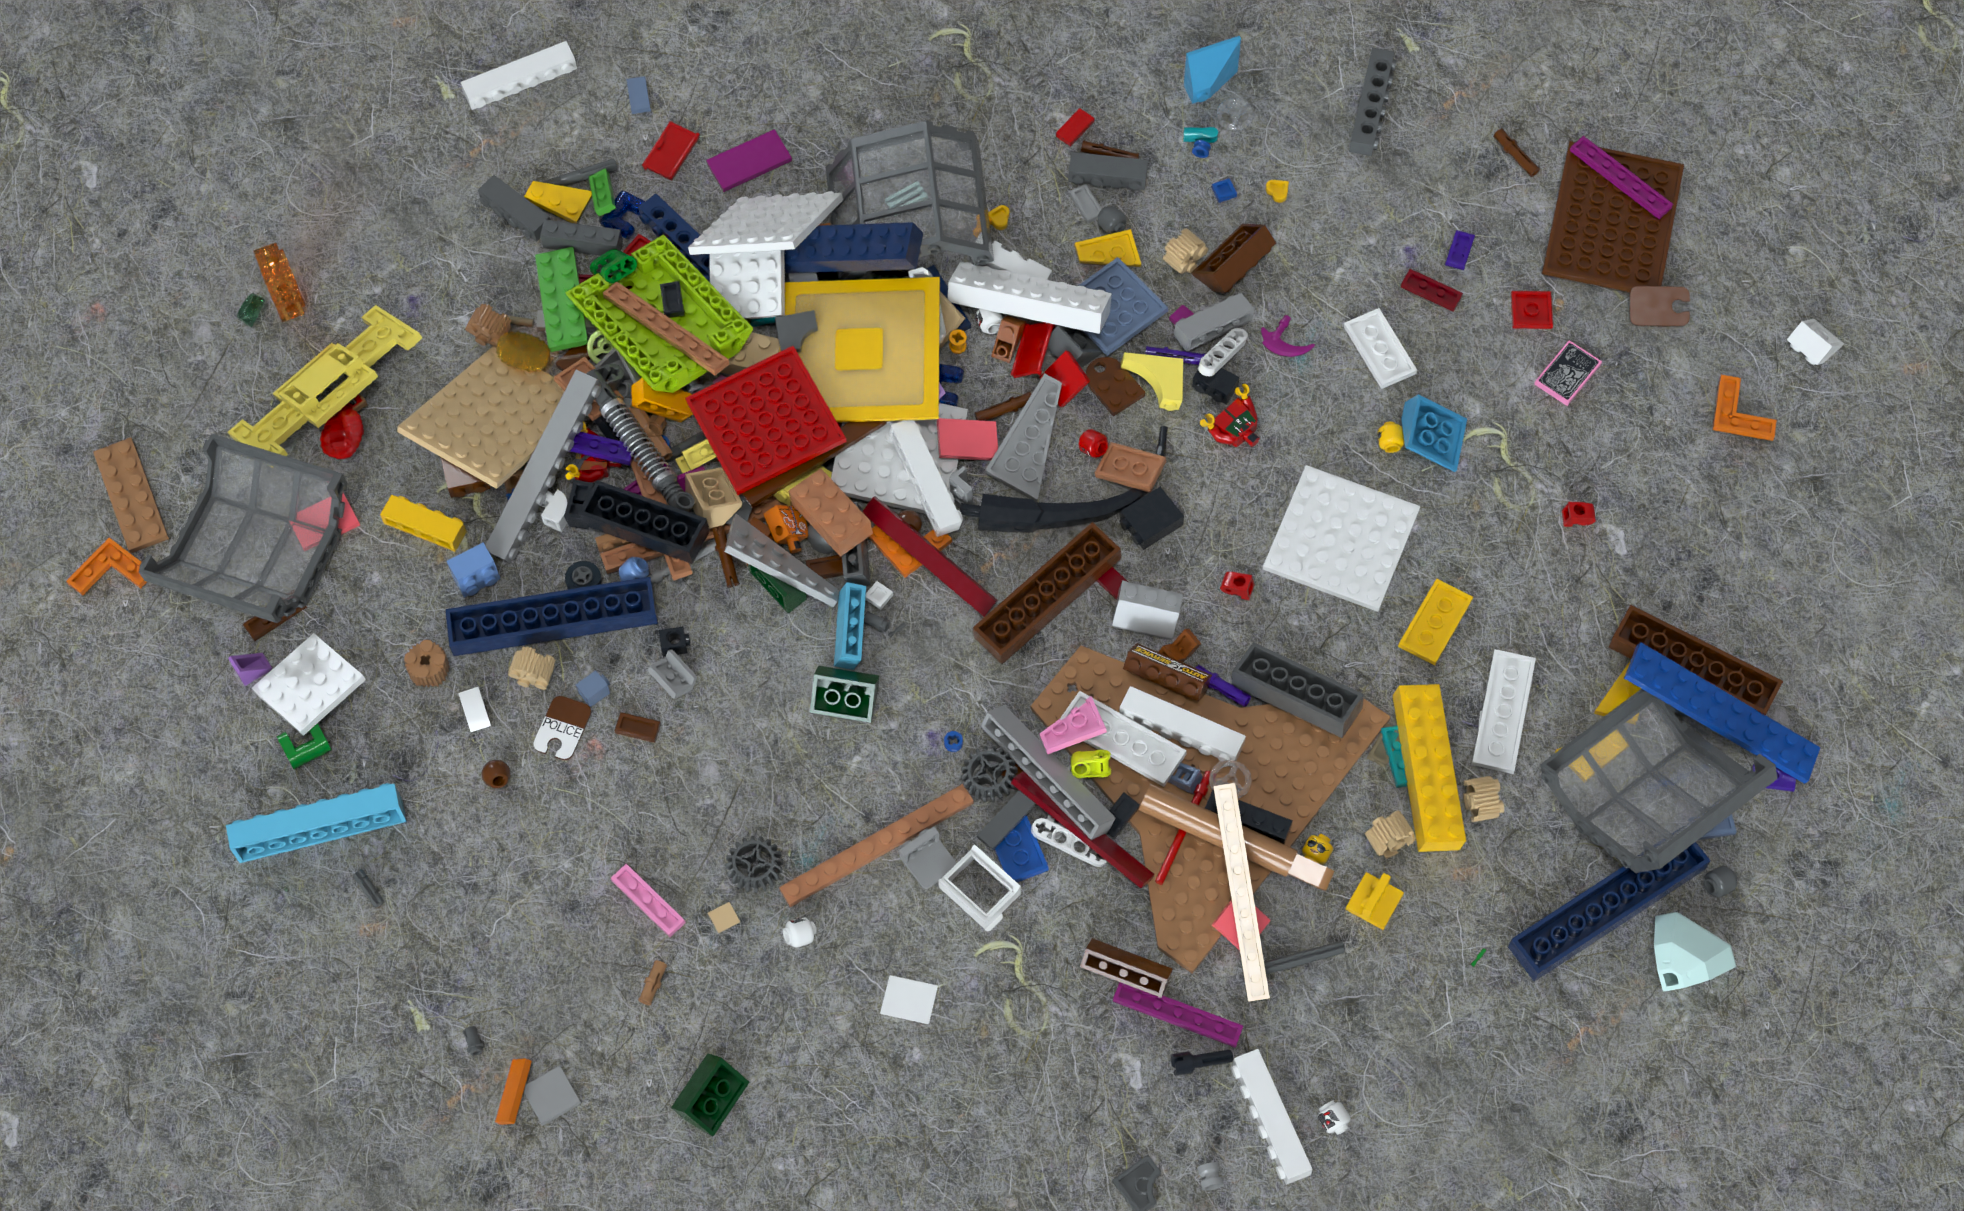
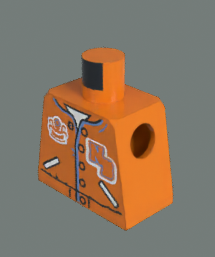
(787, 526)

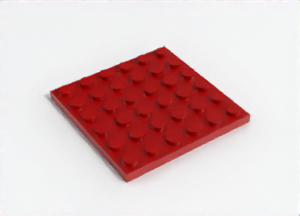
(765, 420)

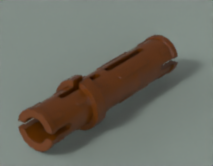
(1510, 146)
(1100, 149)
(1000, 409)
(725, 558)

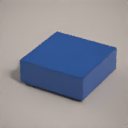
(1224, 190)

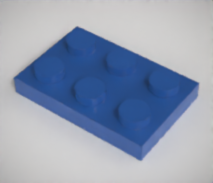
(1021, 854)

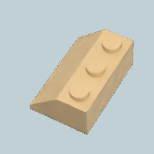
(712, 496)

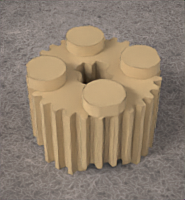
(1184, 251)
(531, 668)
(1483, 798)
(1390, 834)

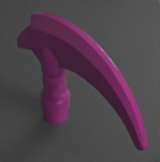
(1276, 345)

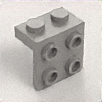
(926, 858)

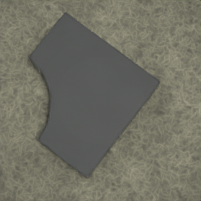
(795, 328)
(1137, 1184)

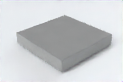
(551, 1095)

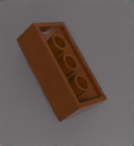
(1234, 257)

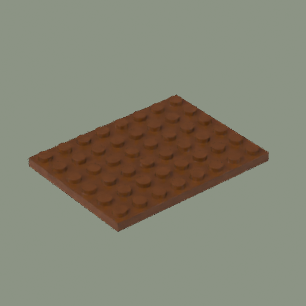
(1605, 234)

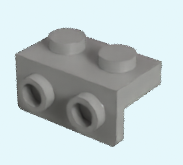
(959, 488)
(673, 674)

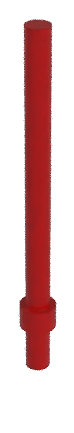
(1200, 792)

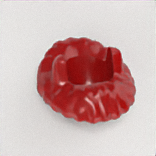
(342, 434)

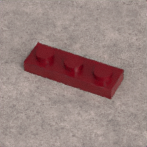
(1431, 290)

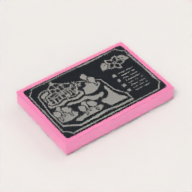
(1568, 373)

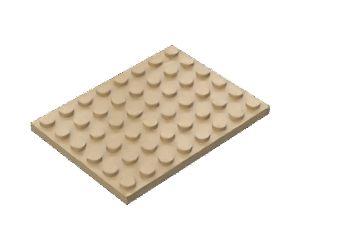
(486, 418)

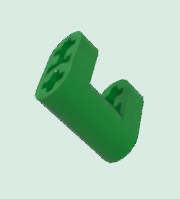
(616, 260)
(306, 752)

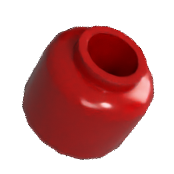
(1093, 443)

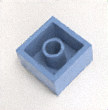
(473, 570)

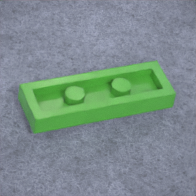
(602, 192)

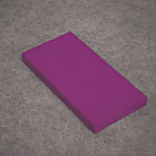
(749, 160)

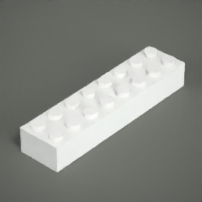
(1029, 297)

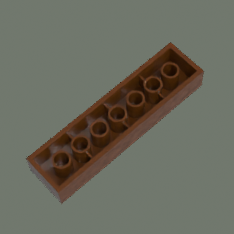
(1047, 593)
(1703, 659)

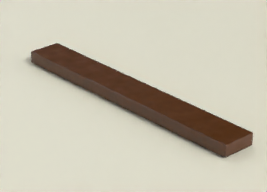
(853, 432)

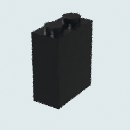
(1151, 518)

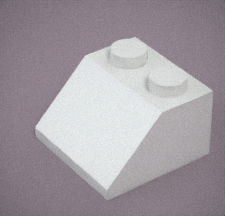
(1814, 341)

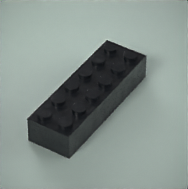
(644, 521)

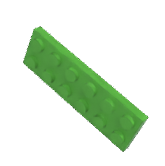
(562, 318)

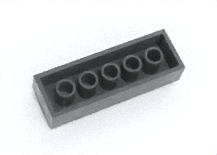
(1297, 689)

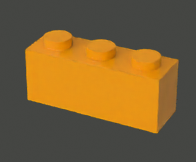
(660, 403)

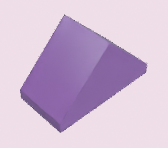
(250, 666)

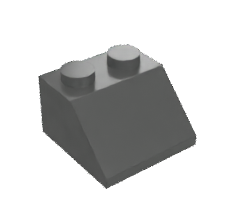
(1076, 342)

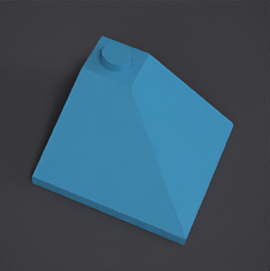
(1210, 68)
(1433, 431)

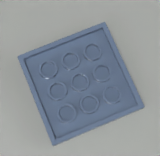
(1131, 305)

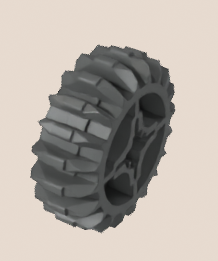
(972, 782)
(738, 858)

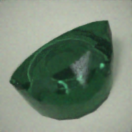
(250, 309)

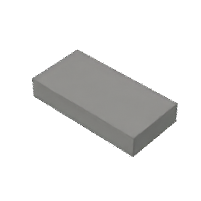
(1085, 203)

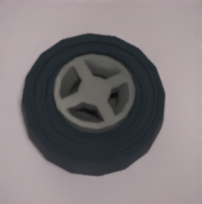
(582, 571)

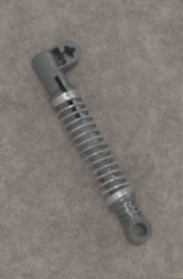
(613, 409)

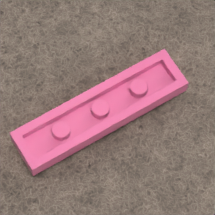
(648, 900)

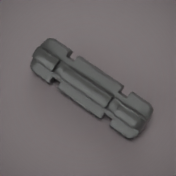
(368, 888)

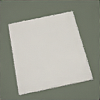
(909, 999)

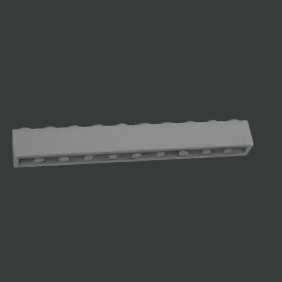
(543, 466)

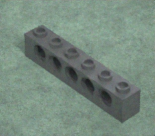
(1361, 142)

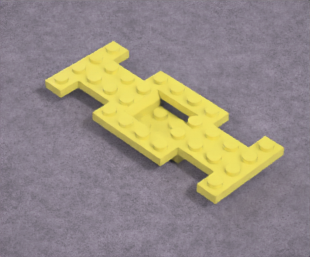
(300, 391)

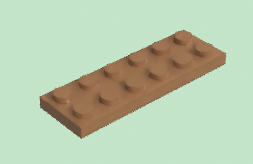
(130, 495)

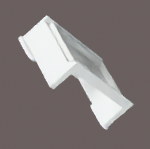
(994, 916)

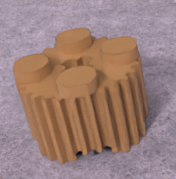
(488, 325)
(427, 664)

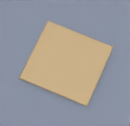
(723, 917)

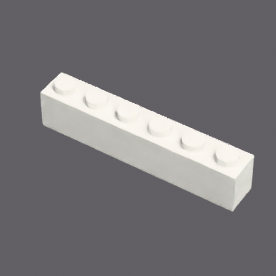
(518, 75)
(925, 477)
(1182, 725)
(1271, 1116)

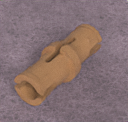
(652, 982)

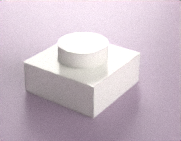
(878, 595)

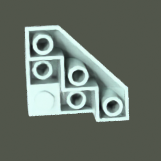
(1688, 952)

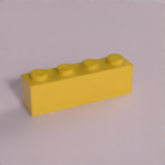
(423, 522)

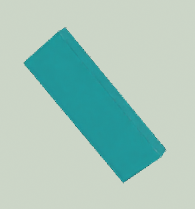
(1395, 757)

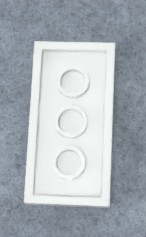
(1380, 348)

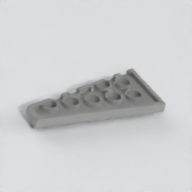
(1025, 448)
(761, 552)

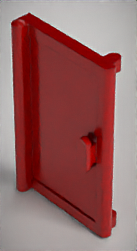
(674, 147)
(1032, 349)

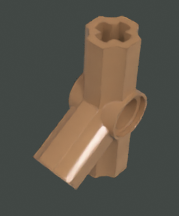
(654, 428)

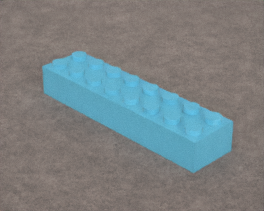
(316, 823)

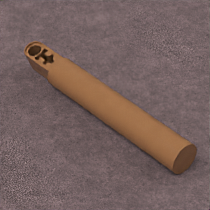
(1258, 847)

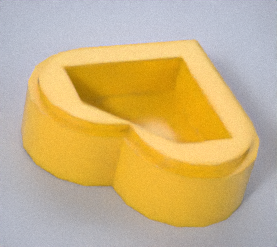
(1277, 189)
(1000, 217)

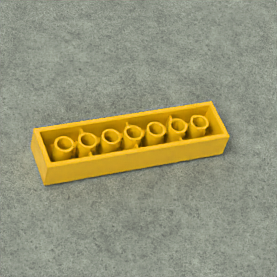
(1429, 768)

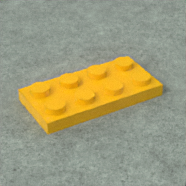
(1435, 621)

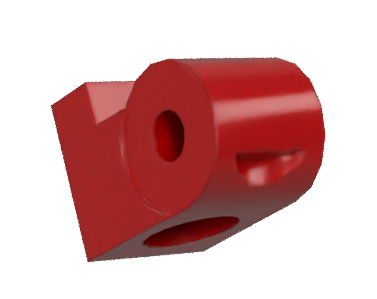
(1578, 513)
(1238, 584)

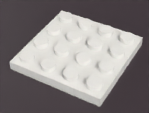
(751, 281)
(308, 684)

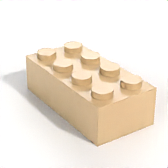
(754, 350)

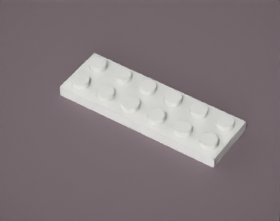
(1503, 711)
(1133, 743)

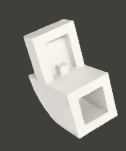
(554, 510)

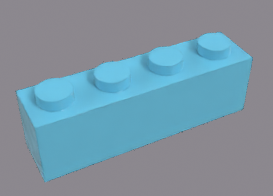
(849, 626)

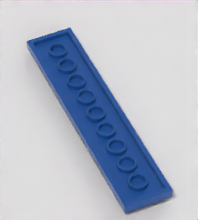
(1722, 712)

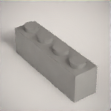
(1213, 321)

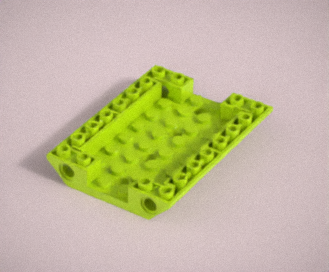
(705, 310)

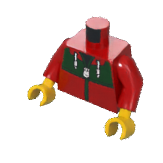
(1236, 422)

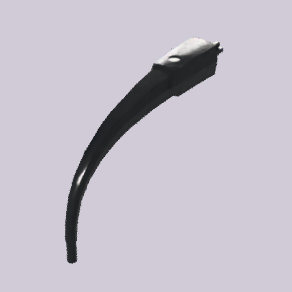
(1027, 515)

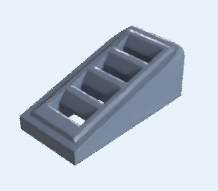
(1190, 780)

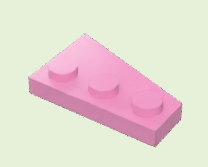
(1076, 727)

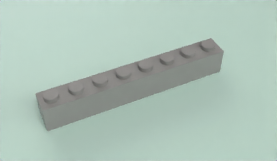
(1048, 772)

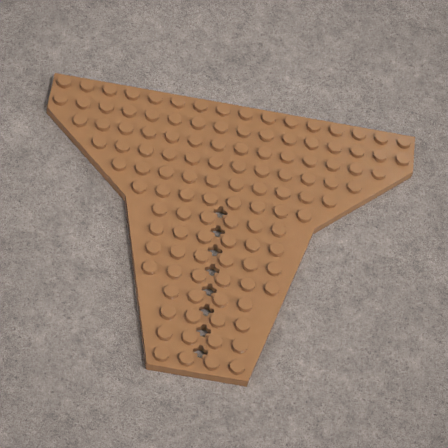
(1291, 774)

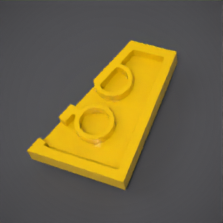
(559, 200)
(1107, 248)

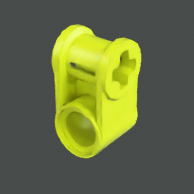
(1091, 763)

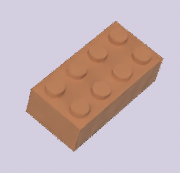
(830, 512)

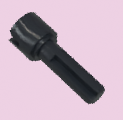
(1186, 1062)

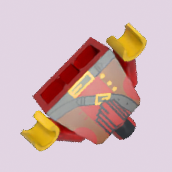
(588, 467)

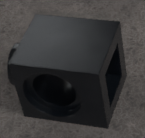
(670, 634)

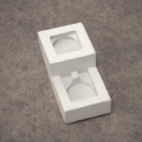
(474, 709)

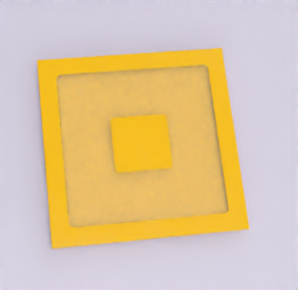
(872, 346)

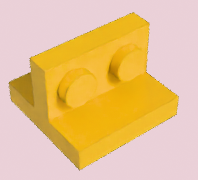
(1375, 900)

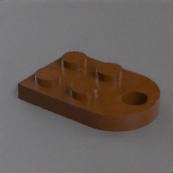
(1113, 386)

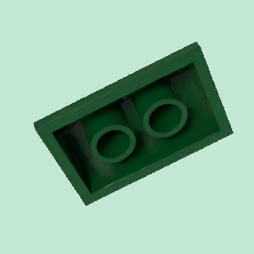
(785, 594)
(844, 694)
(710, 1094)

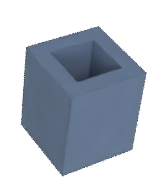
(593, 688)

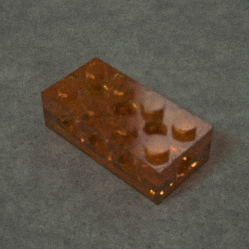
(280, 281)

